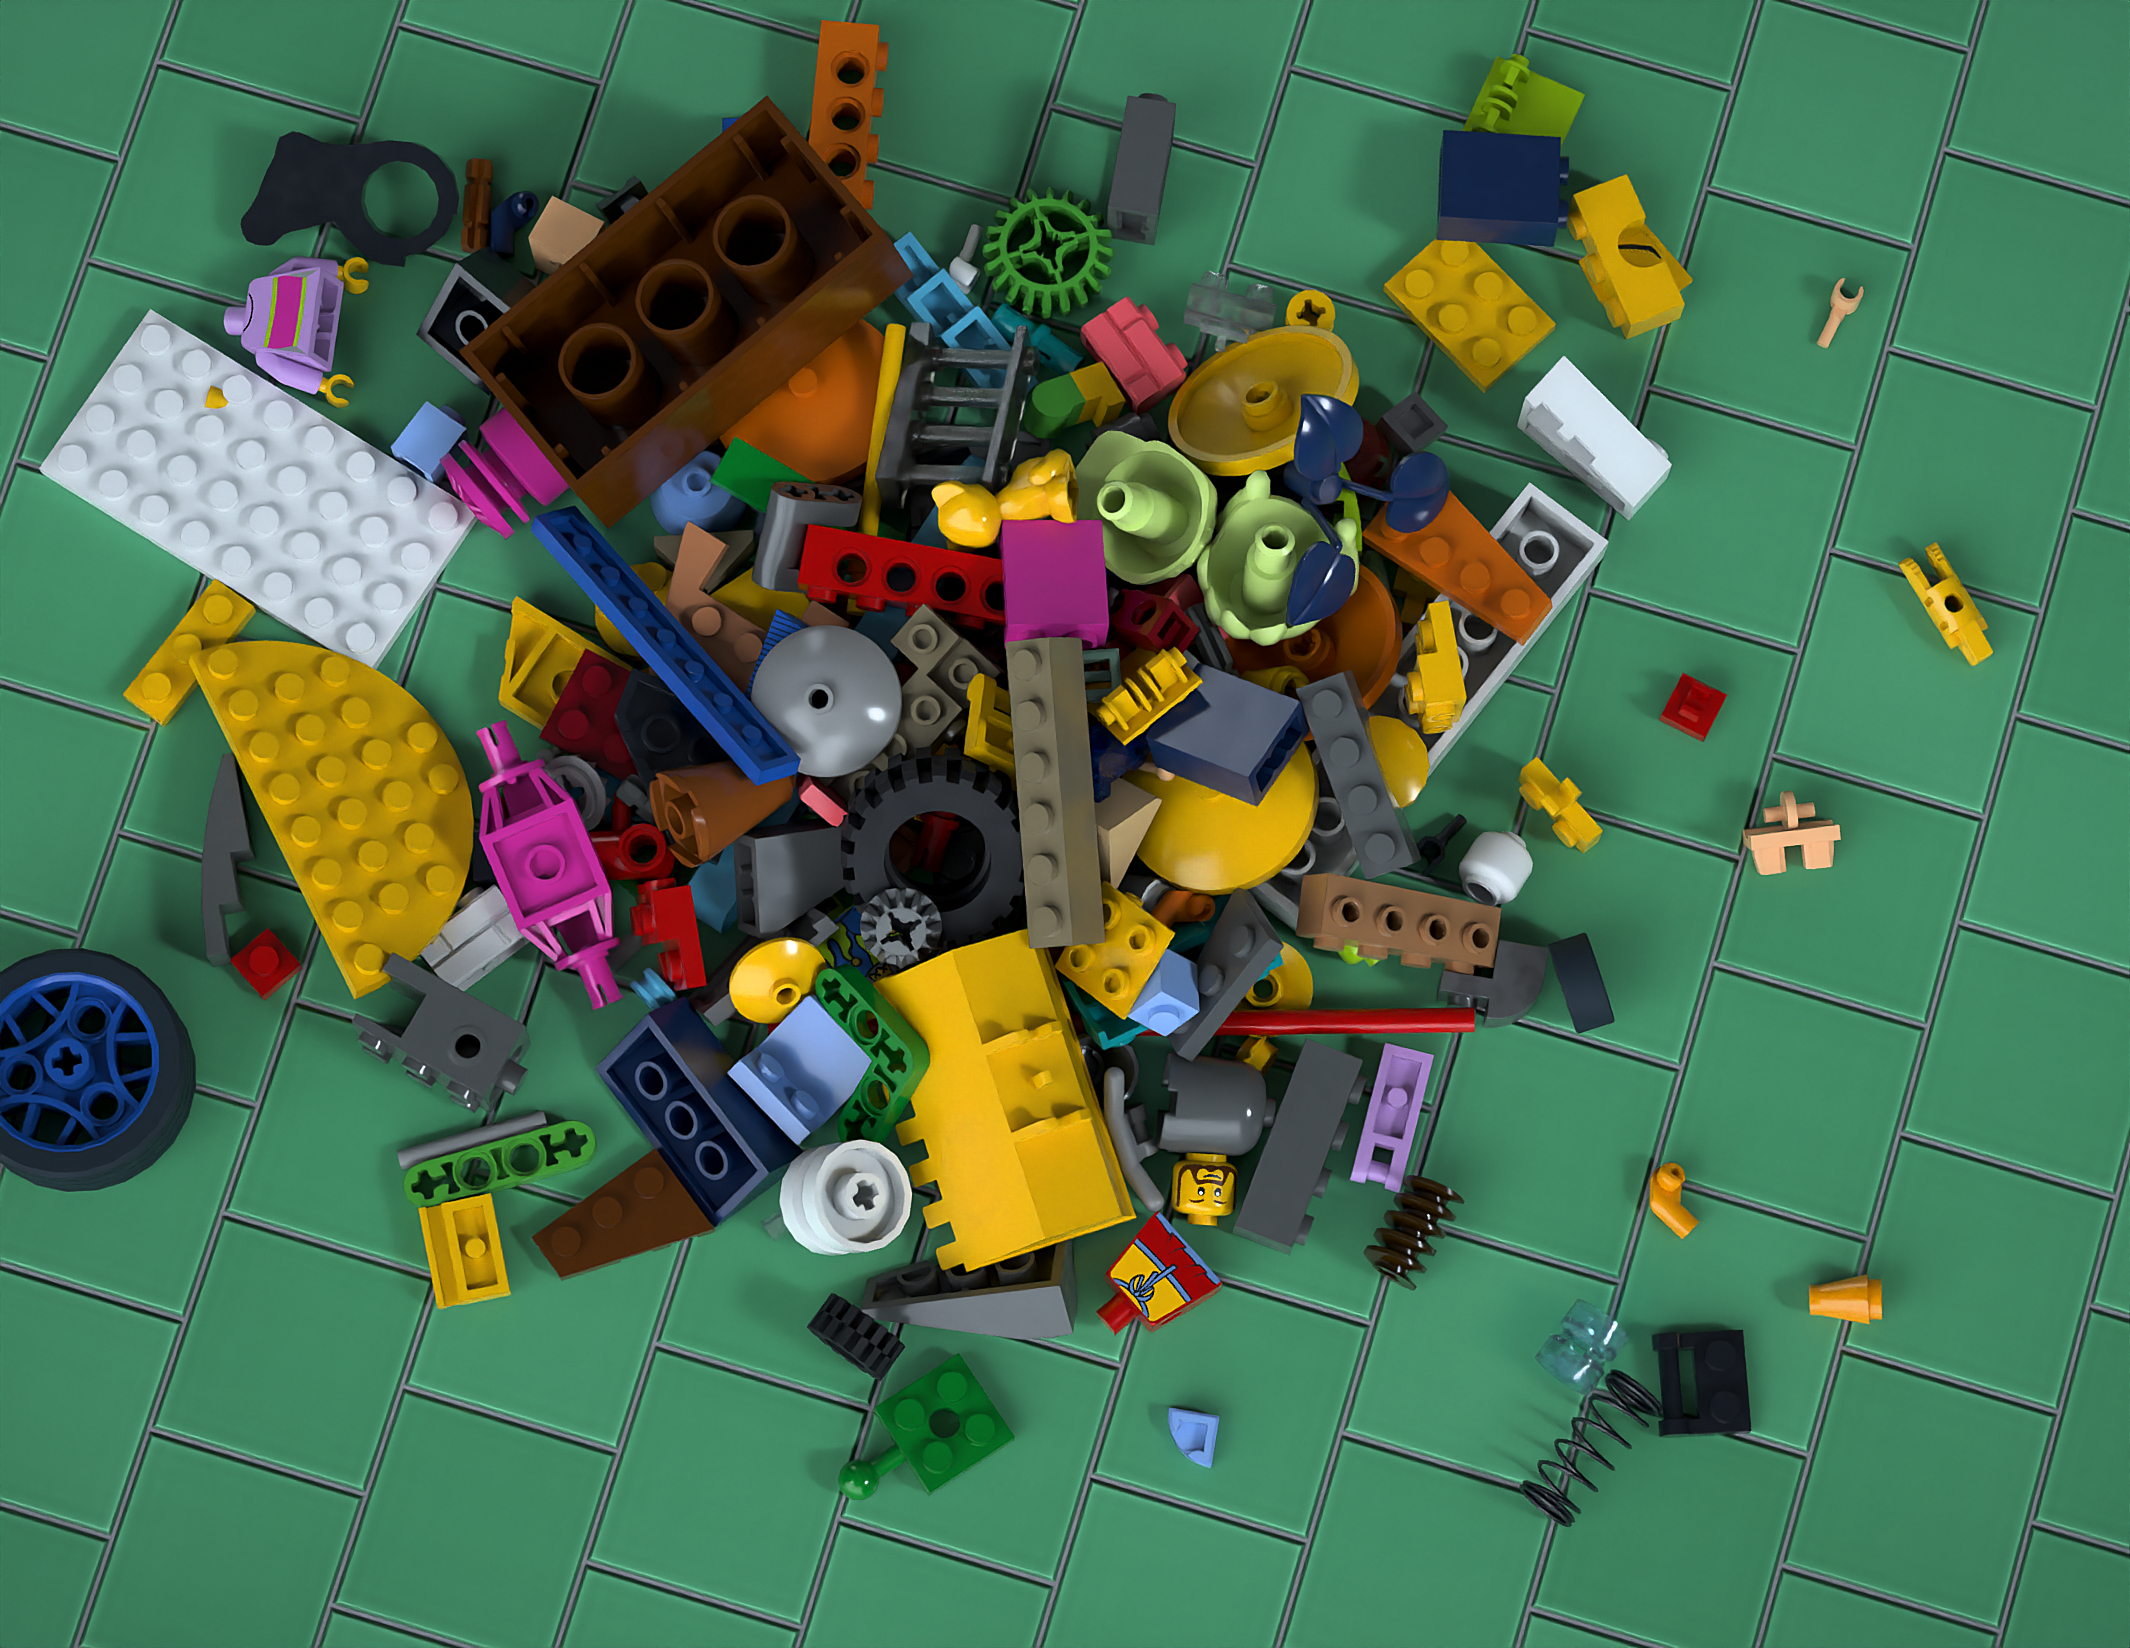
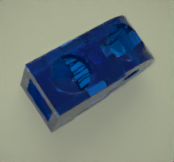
(1113, 758)

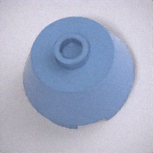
(694, 499)

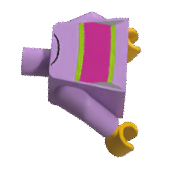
(295, 321)

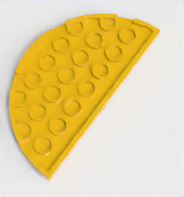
(353, 793)

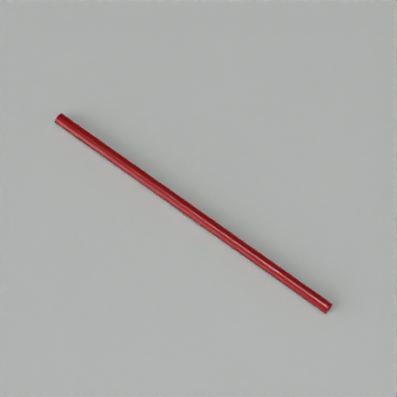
(1320, 1021)

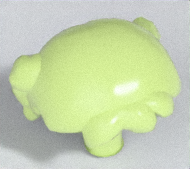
(1254, 560)

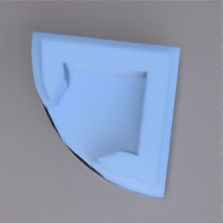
(1194, 1434)

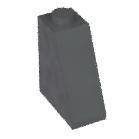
(785, 873)

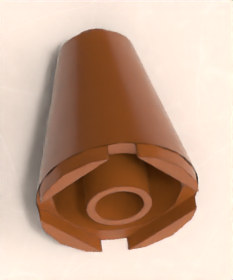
(712, 807)

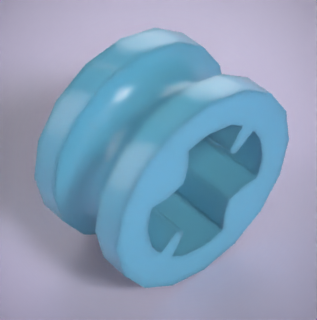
(653, 990)

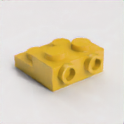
(1437, 682)

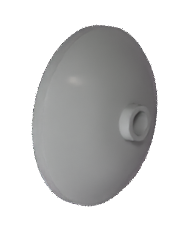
(861, 694)

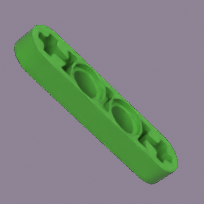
(498, 1157)

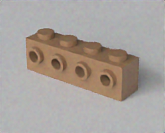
(1397, 922)

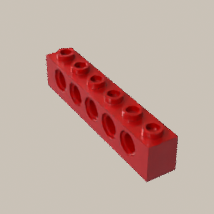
(828, 547)

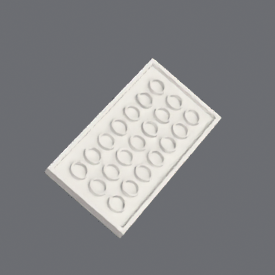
(259, 492)

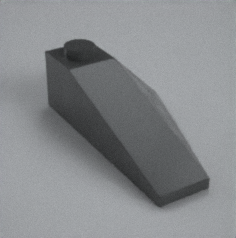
(1008, 1299)

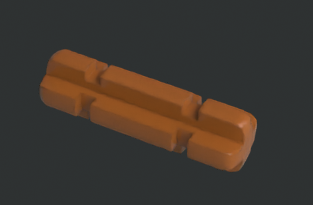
(476, 205)

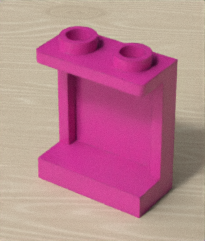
(1054, 580)

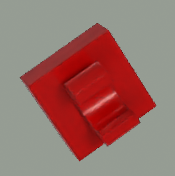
(1693, 707)

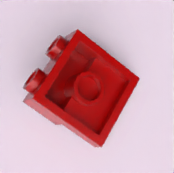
(668, 917)

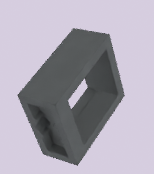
(1141, 168)

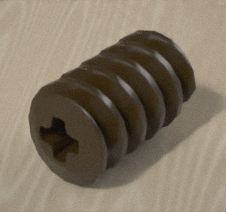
(1411, 1229)

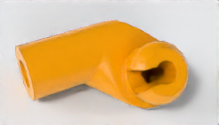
(1666, 1199)

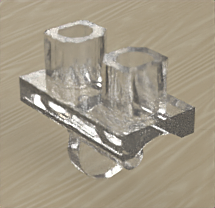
(1226, 313)

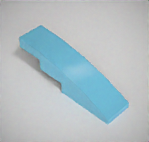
(936, 299)

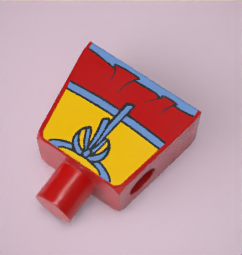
(1156, 1279)

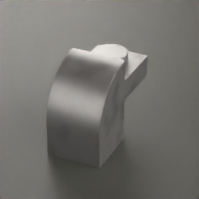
(1509, 991)

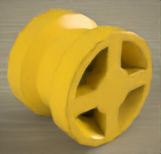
(1318, 303)

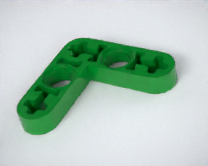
(897, 1065)

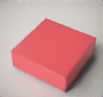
(821, 799)

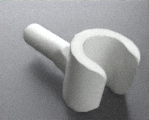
(961, 270)

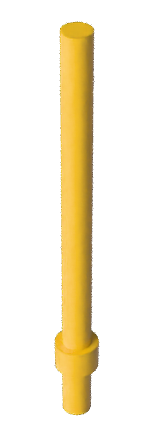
(871, 497)

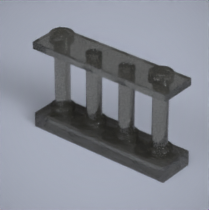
(917, 394)

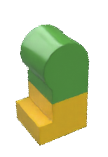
(1073, 400)

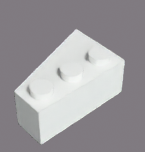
(1593, 439)

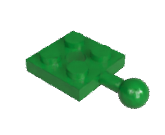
(930, 1457)

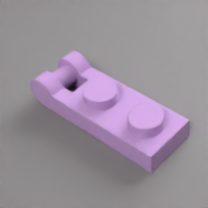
(1392, 1115)

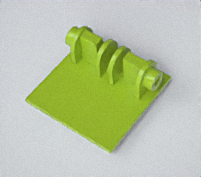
(1523, 102)

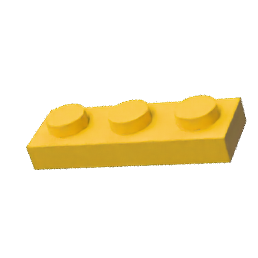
(168, 676)

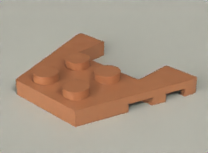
(720, 631)

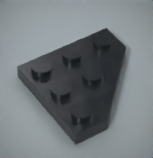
(662, 733)

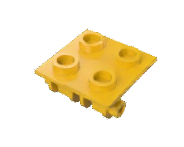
(1147, 692)
(1121, 966)

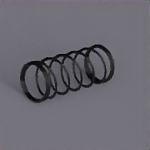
(1547, 1500)

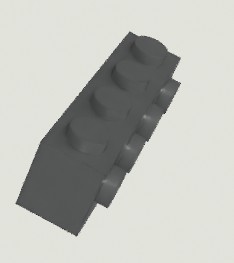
(1298, 1147)

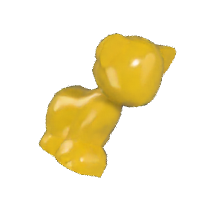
(1037, 489)

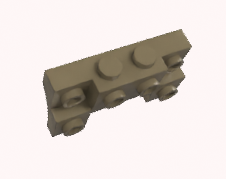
(933, 697)

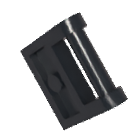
(1718, 1383)

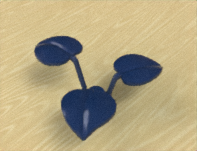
(1326, 437)

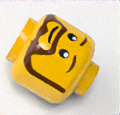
(1204, 1188)

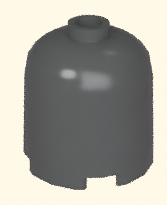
(1213, 1106)

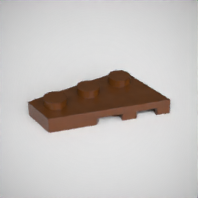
(624, 1218)

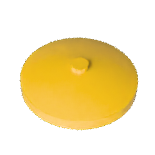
(1246, 403)
(1222, 843)

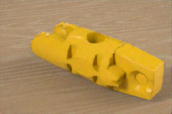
(1959, 627)

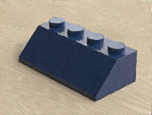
(694, 1113)

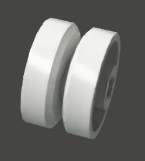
(845, 1197)

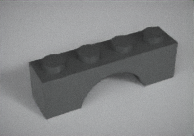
(1357, 779)

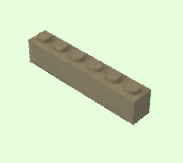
(1055, 792)

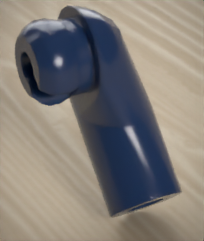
(508, 219)

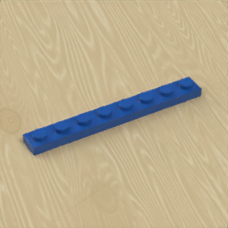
(666, 645)

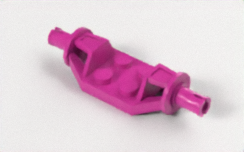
(547, 865)

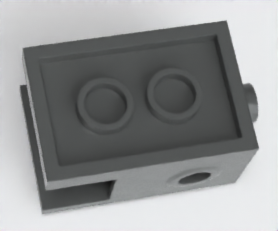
(450, 1039)

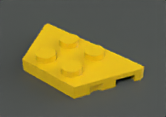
(540, 662)

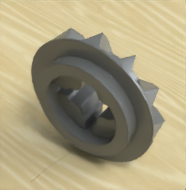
(907, 906)

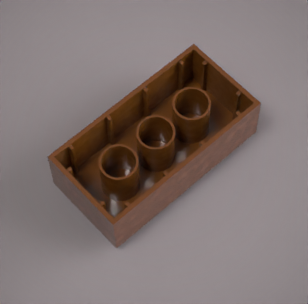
(687, 312)

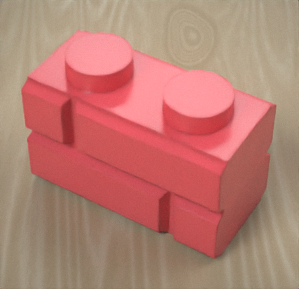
(1135, 354)

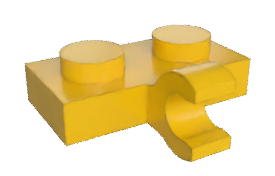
(1560, 802)

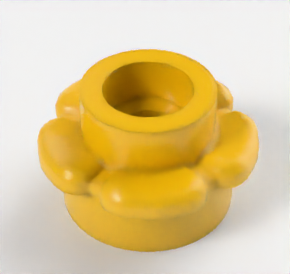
(1258, 1053)

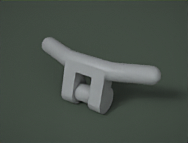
(1130, 1138)

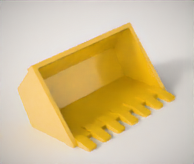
(1004, 1105)

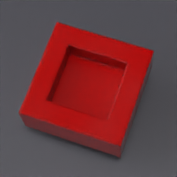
(266, 964)

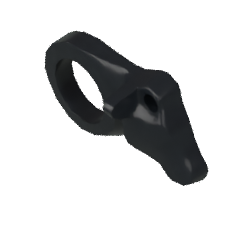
(328, 183)

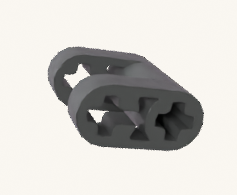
(785, 527)

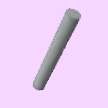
(455, 1143)

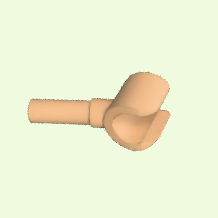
(1840, 307)

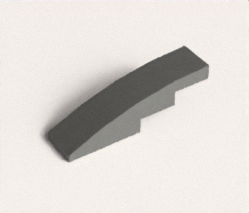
(225, 844)

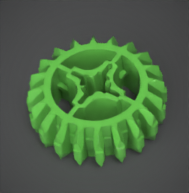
(1067, 246)

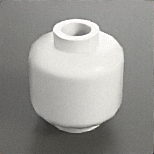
(1495, 868)

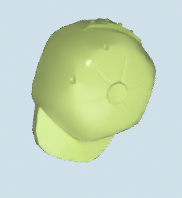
(1151, 505)

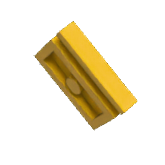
(464, 1251)

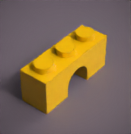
(1636, 295)

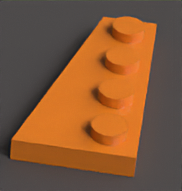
(1467, 567)

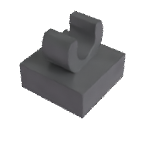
(1411, 425)

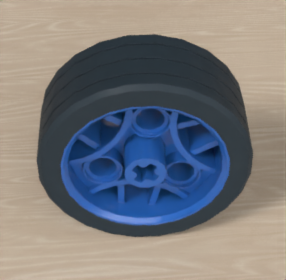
(83, 1068)

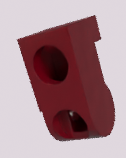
(1149, 622)

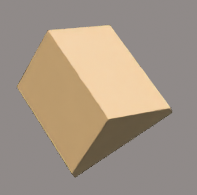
(1121, 827)

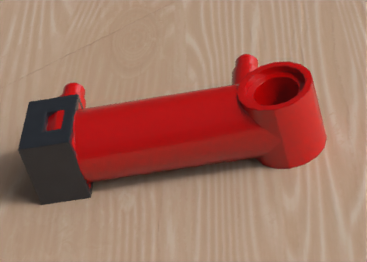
(615, 849)

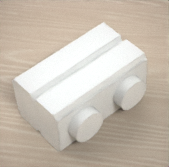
(474, 939)

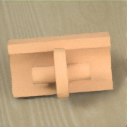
(1813, 836)

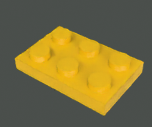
(1469, 309)

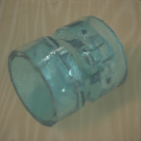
(1593, 1333)

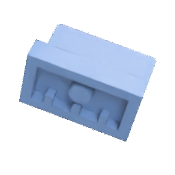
(802, 1070)

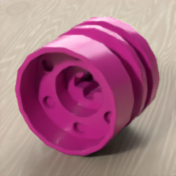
(503, 474)

